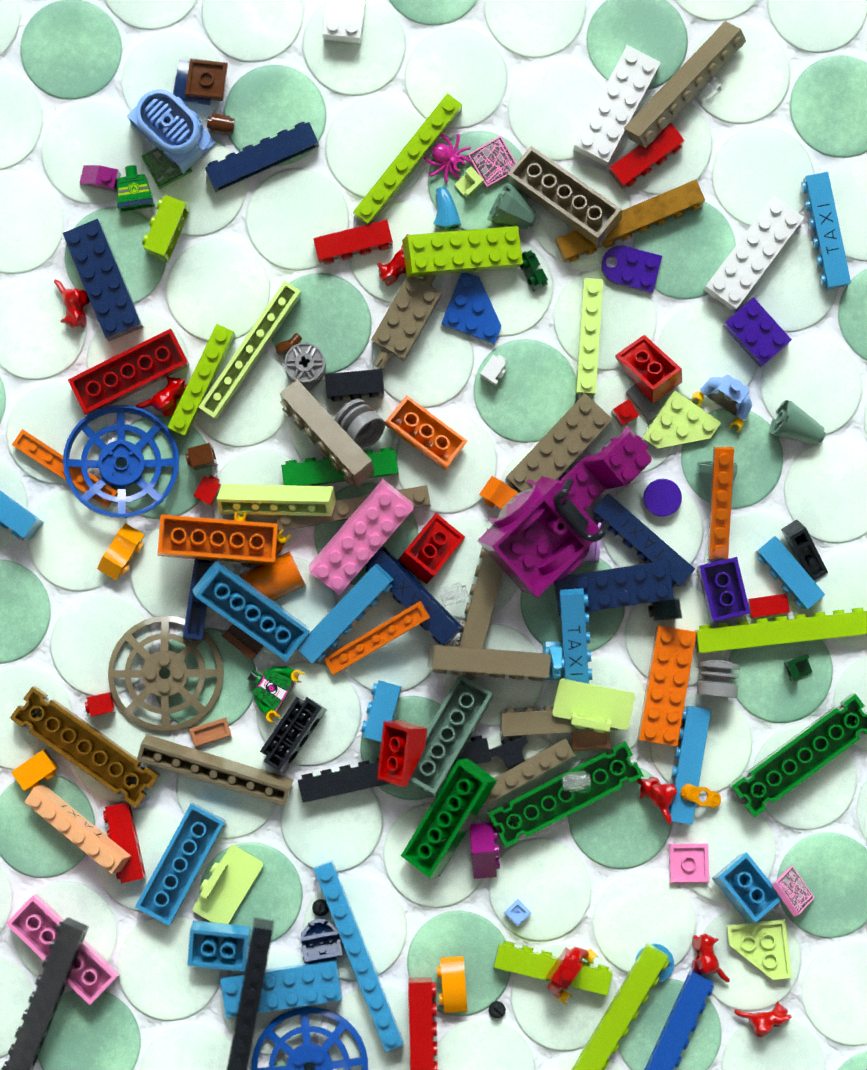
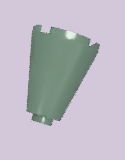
(796, 424)

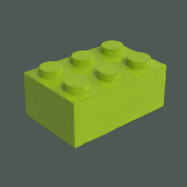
(165, 228)

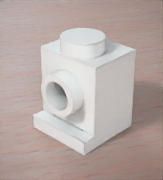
(494, 369)

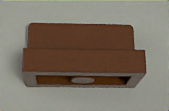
(242, 641)

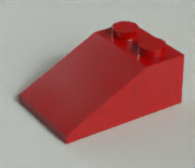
(650, 368)
(431, 548)
(400, 751)

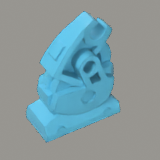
(555, 649)

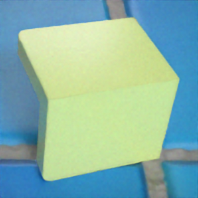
(469, 182)

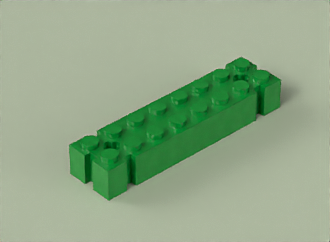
(802, 755)
(550, 802)

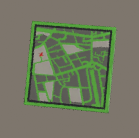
(161, 168)

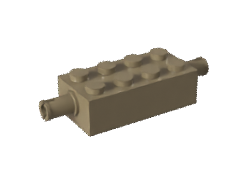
(405, 319)

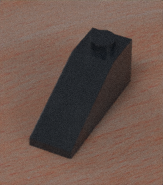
(804, 549)
(665, 610)

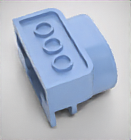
(171, 127)

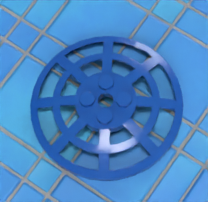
(121, 450)
(310, 1051)

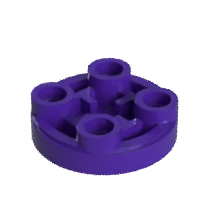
(662, 497)

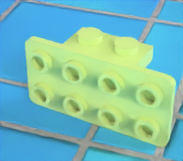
(593, 705)
(227, 885)

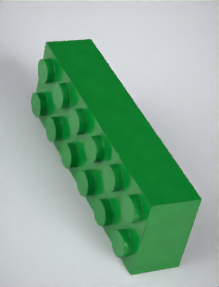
(448, 818)

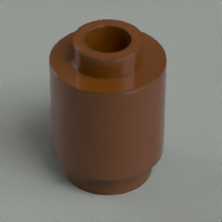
(220, 124)

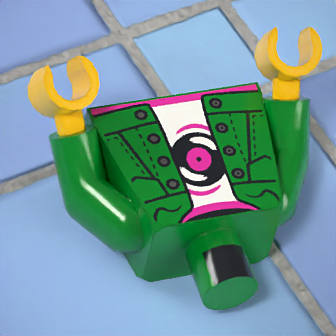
(273, 688)

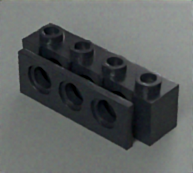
(295, 736)

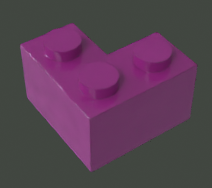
(484, 850)

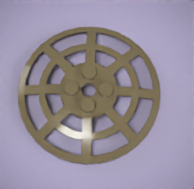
(165, 687)

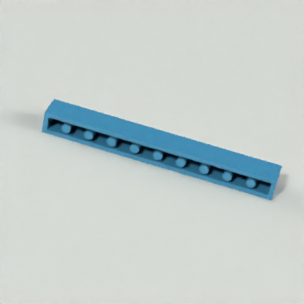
(359, 955)

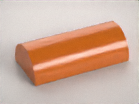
(425, 432)
(276, 579)

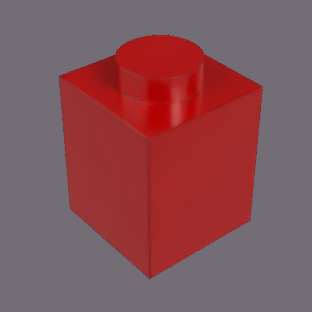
(625, 413)
(208, 489)
(100, 704)

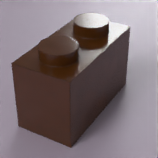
(201, 456)

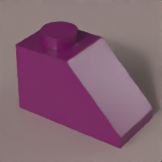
(100, 177)

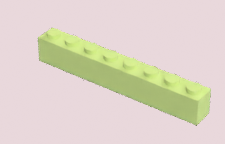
(250, 350)

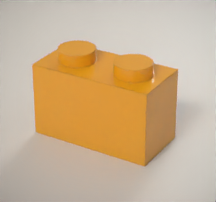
(35, 770)

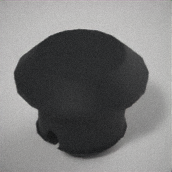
(320, 907)
(497, 1009)

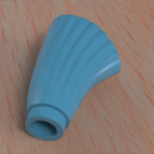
(447, 213)

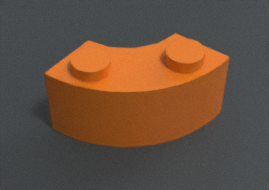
(497, 493)

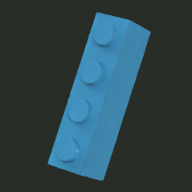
(790, 573)

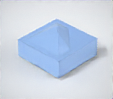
(517, 912)

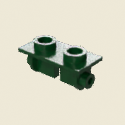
(534, 278)

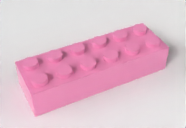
(361, 537)
(37, 926)

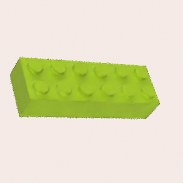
(462, 251)

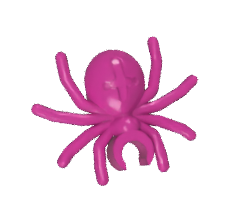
(448, 157)

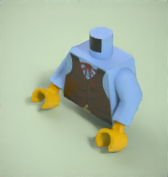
(728, 394)

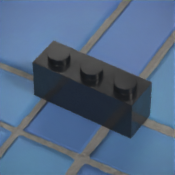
(354, 384)

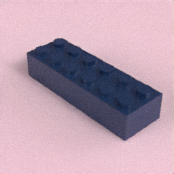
(103, 280)
(621, 585)

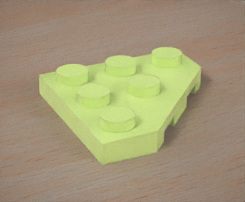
(680, 423)
(763, 945)

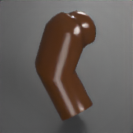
(283, 347)

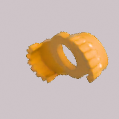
(692, 794)

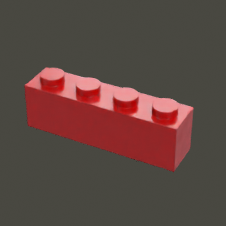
(642, 159)
(353, 241)
(124, 834)

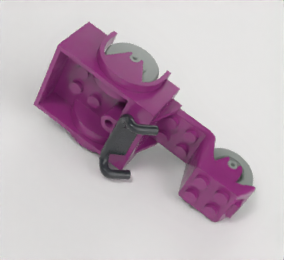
(546, 529)

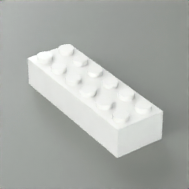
(616, 105)
(753, 253)

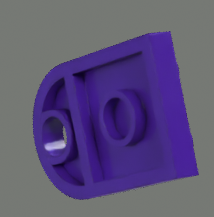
(633, 268)

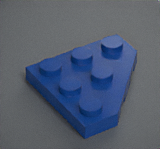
(472, 310)

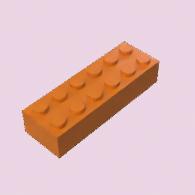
(217, 539)
(666, 685)

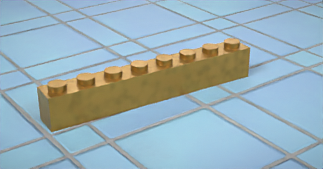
(635, 219)

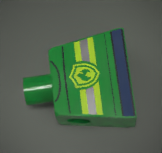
(134, 191)

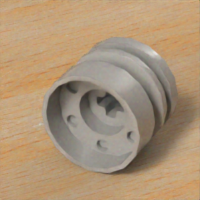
(316, 367)
(361, 423)
(718, 679)

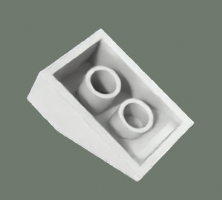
(344, 21)

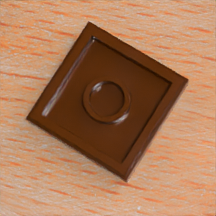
(206, 79)

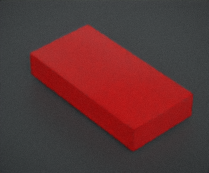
(769, 605)

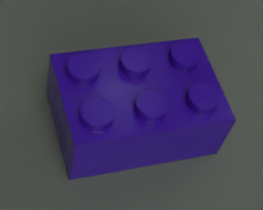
(757, 332)
(723, 589)

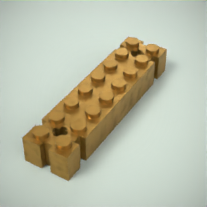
(85, 746)

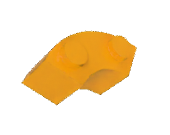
(121, 551)
(453, 984)

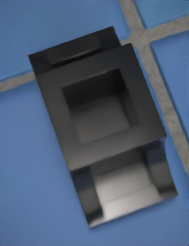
(510, 750)

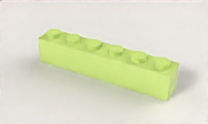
(589, 336)
(276, 500)

